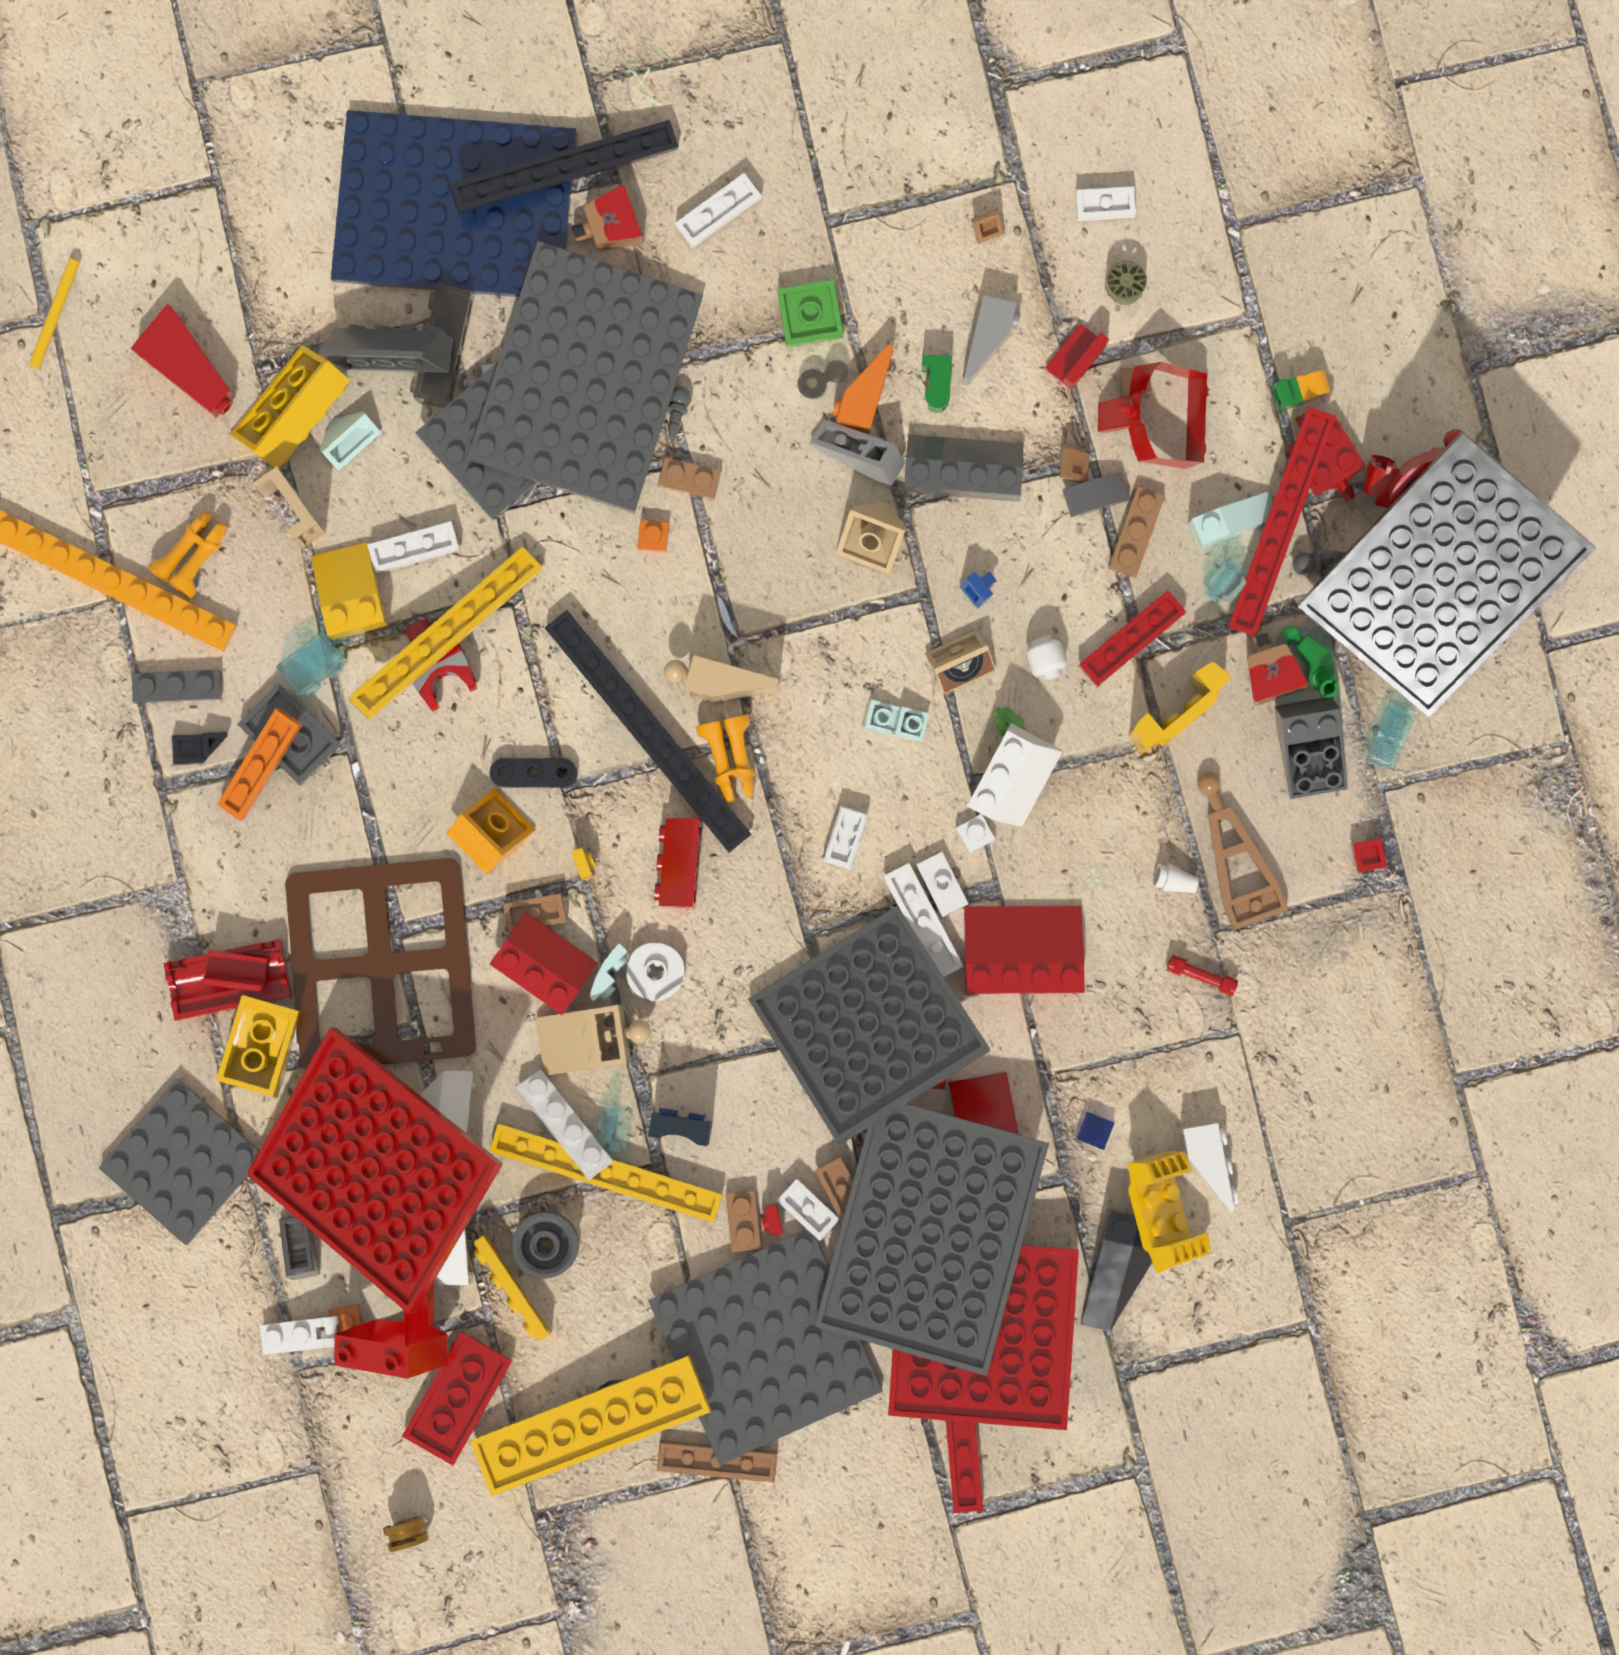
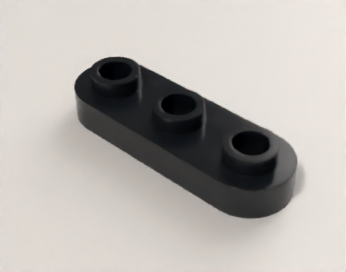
(546, 777)

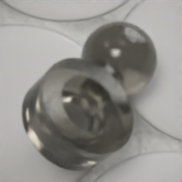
(835, 371)

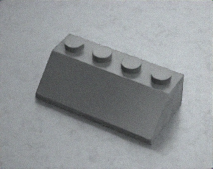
(389, 349)
(963, 468)

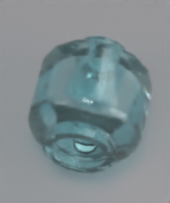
(1224, 581)

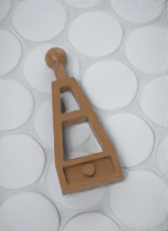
(1257, 904)

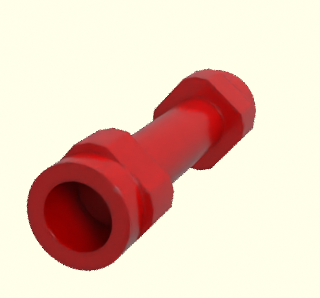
(1225, 984)

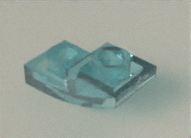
(1391, 736)

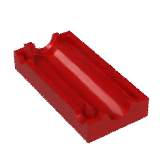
(195, 999)

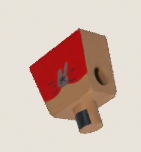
(609, 222)
(1273, 671)

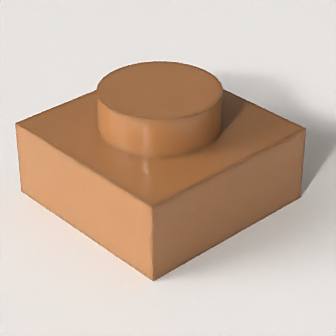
(1074, 465)

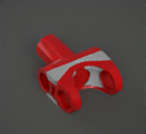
(452, 663)

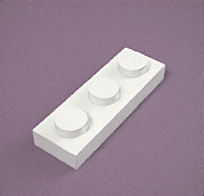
(718, 210)
(413, 547)

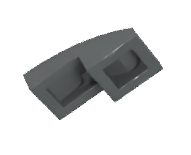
(1096, 494)

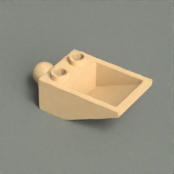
(718, 681)
(584, 1039)

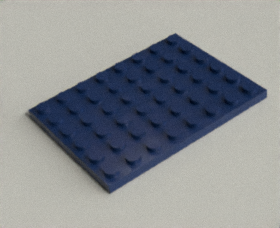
(401, 218)

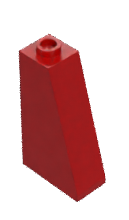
(180, 359)

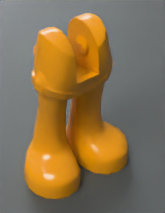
(183, 579)
(714, 735)

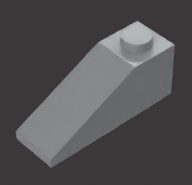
(991, 332)
(859, 451)

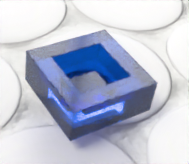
(1095, 1130)

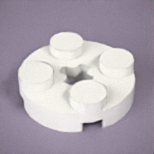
(672, 975)

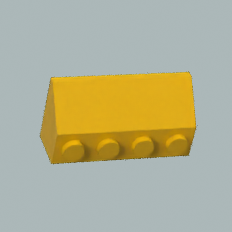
(290, 407)

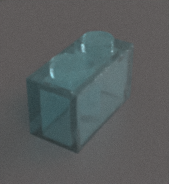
(312, 665)

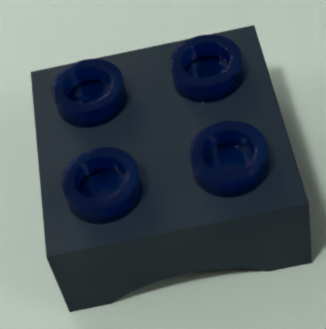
(669, 1123)

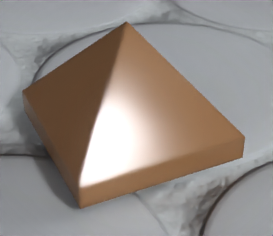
(987, 226)

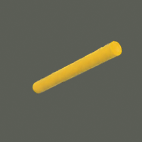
(54, 313)

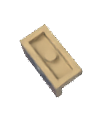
(961, 661)

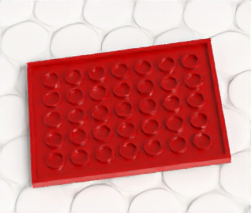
(374, 1170)

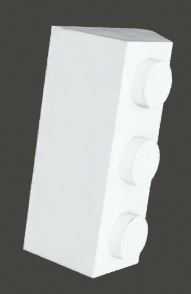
(1015, 777)

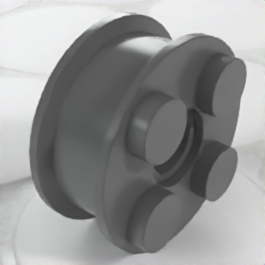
(526, 1248)

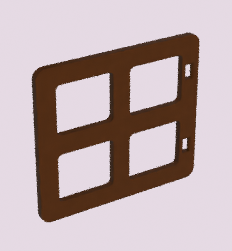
(381, 962)

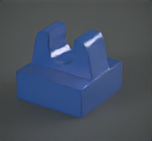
(978, 588)

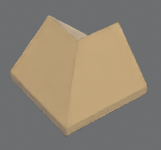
(872, 536)

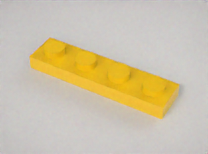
(517, 1298)

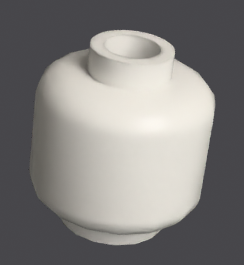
(1046, 658)

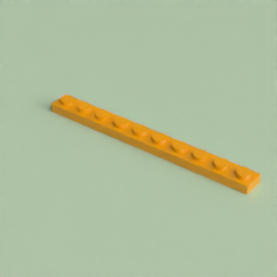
(115, 582)

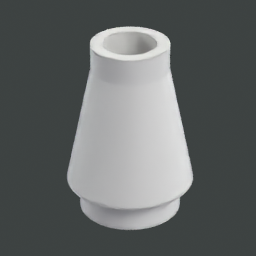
(1173, 879)

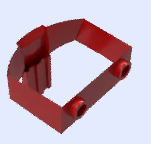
(1125, 414)
(395, 1346)

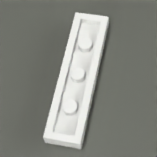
(922, 918)
(564, 1124)

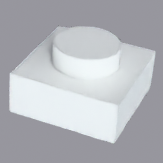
(975, 833)

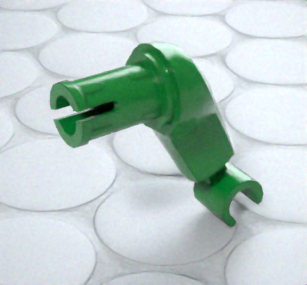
(1320, 663)

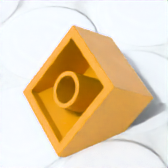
(490, 831)

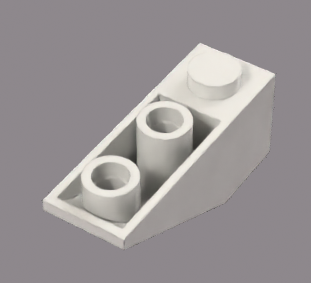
(1205, 1153)

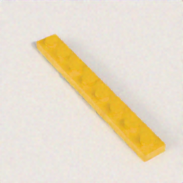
(445, 633)
(615, 1177)

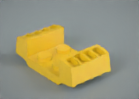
(1208, 682)
(1161, 1212)

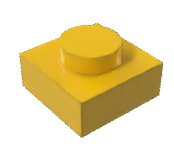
(584, 863)

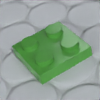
(810, 313)

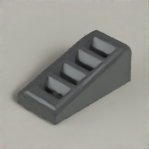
(290, 1261)

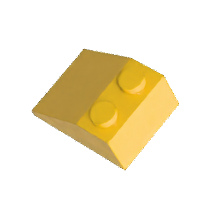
(348, 592)
(258, 1046)

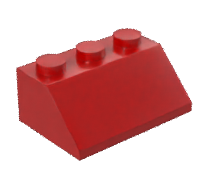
(678, 863)
(543, 963)

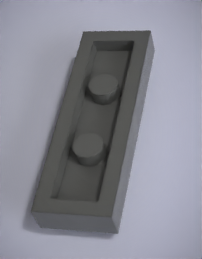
(176, 686)

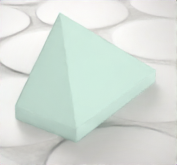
(347, 437)

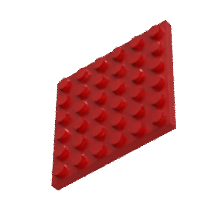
(1029, 1364)

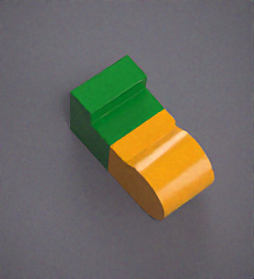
(1300, 390)

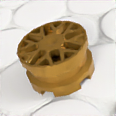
(403, 1530)

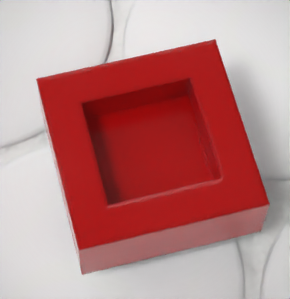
(1369, 855)
(771, 1220)

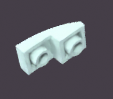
(895, 720)
(602, 985)

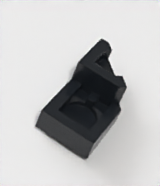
(195, 748)

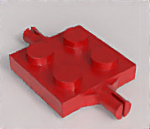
(1336, 464)

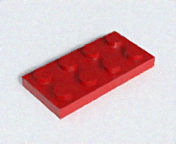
(457, 1398)

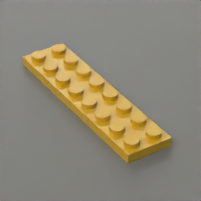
(590, 1425)

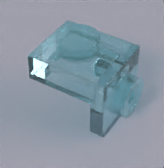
(607, 1124)

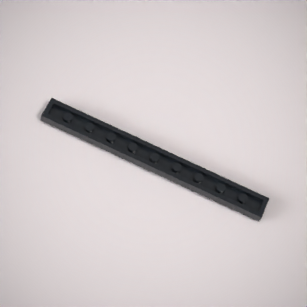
(648, 731)

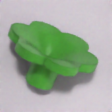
(1004, 718)

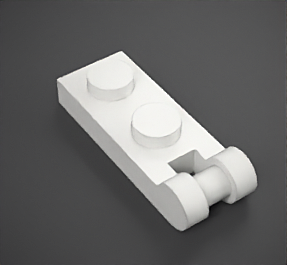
(298, 1335)

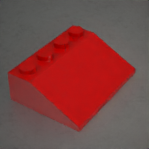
(1023, 950)

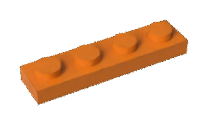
(259, 764)

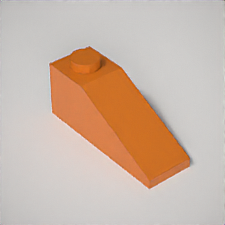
(863, 395)

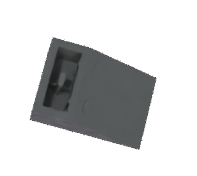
(1312, 746)

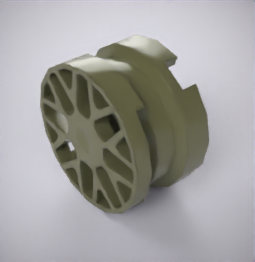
(1125, 282)

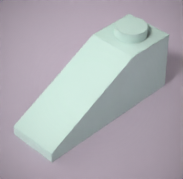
(1230, 520)

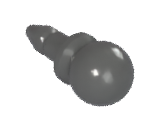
(678, 406)
(1306, 563)

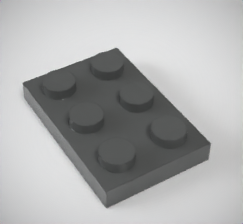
(310, 746)

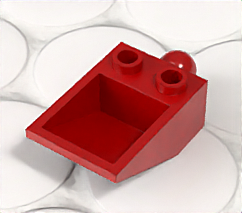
(985, 1101)

